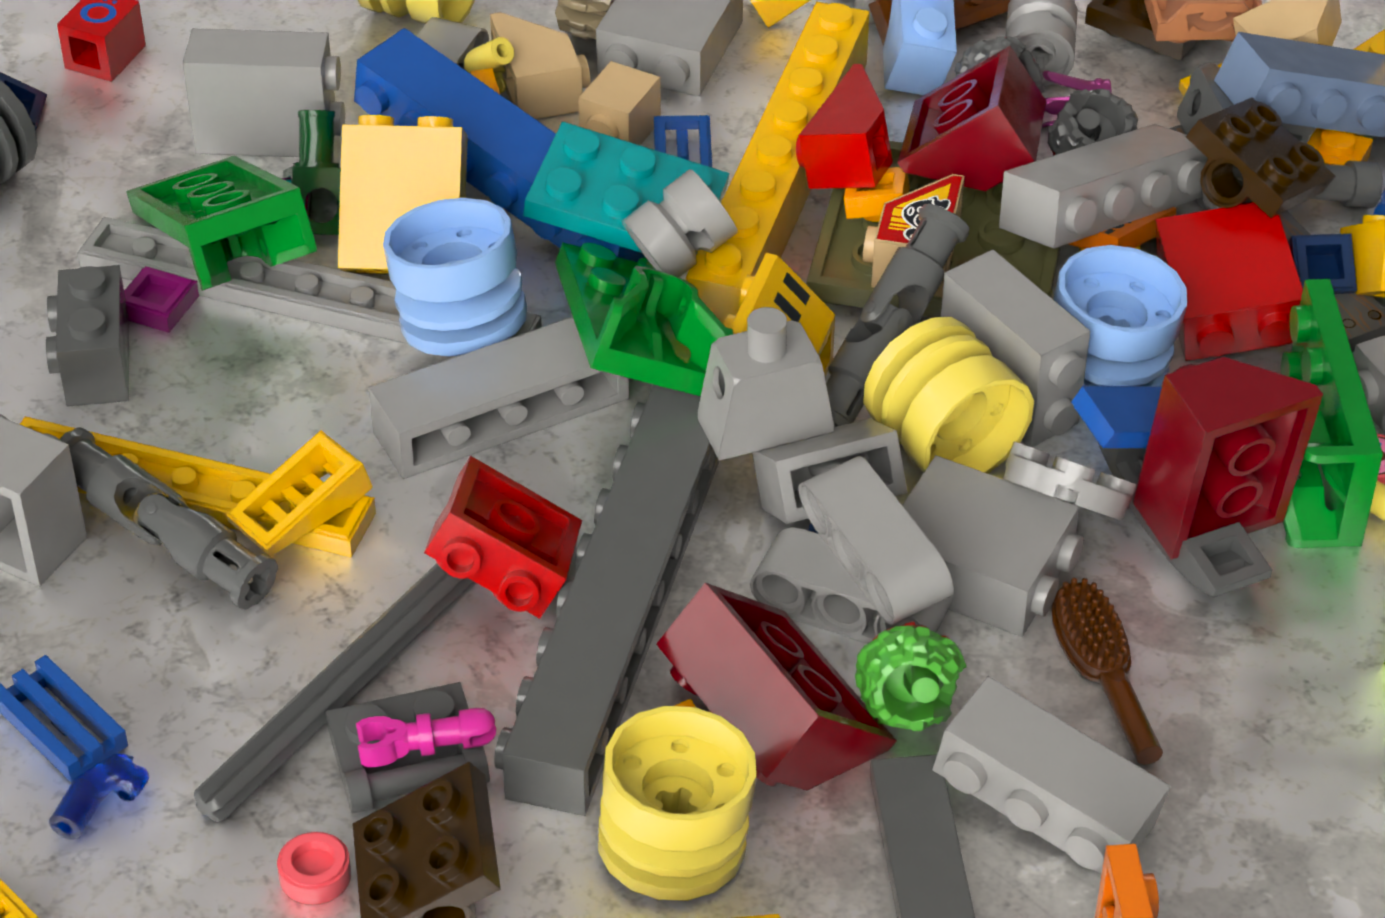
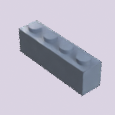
(1308, 82)

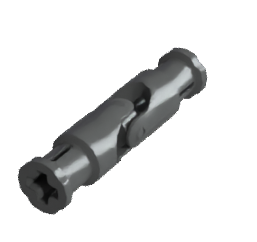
(912, 275)
(192, 537)

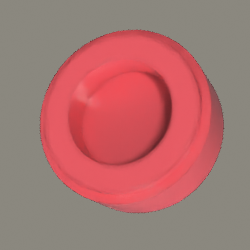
(314, 868)

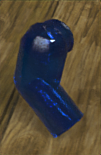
(91, 787)

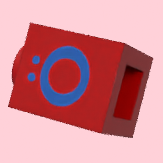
(101, 37)

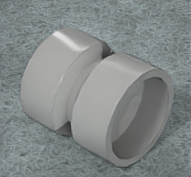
(1047, 31)
(680, 225)

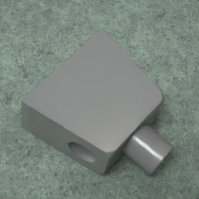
(763, 388)

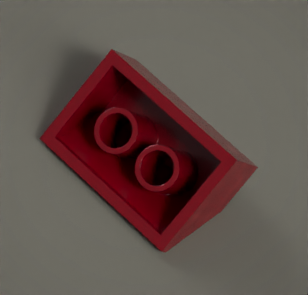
(976, 124)
(1223, 450)
(773, 687)

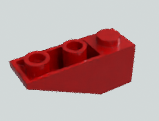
(846, 137)

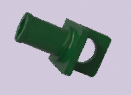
(316, 163)

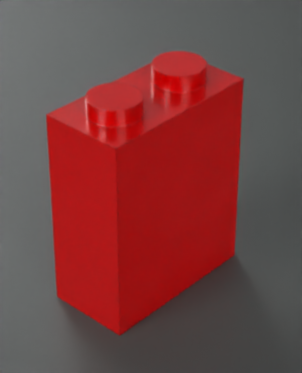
(1235, 279)

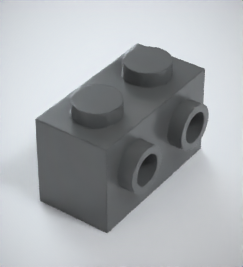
(90, 335)

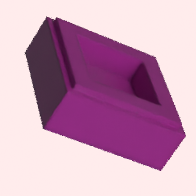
(159, 298)

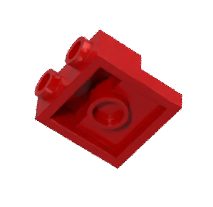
(504, 539)

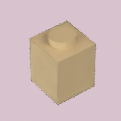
(621, 103)

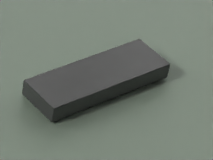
(920, 839)

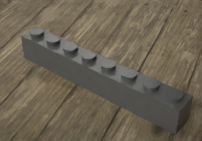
(609, 608)

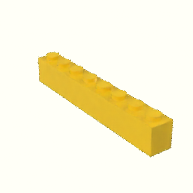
(769, 182)

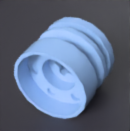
(455, 276)
(1132, 313)

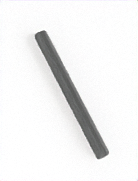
(327, 691)

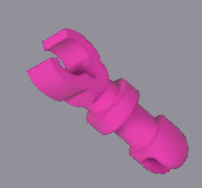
(471, 728)

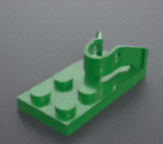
(227, 214)
(638, 318)
(1343, 450)

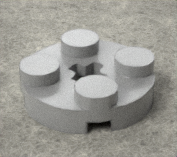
(1068, 481)

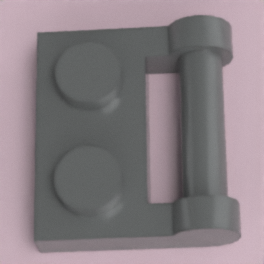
(406, 774)

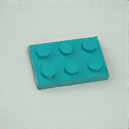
(599, 180)

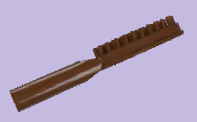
(1101, 653)

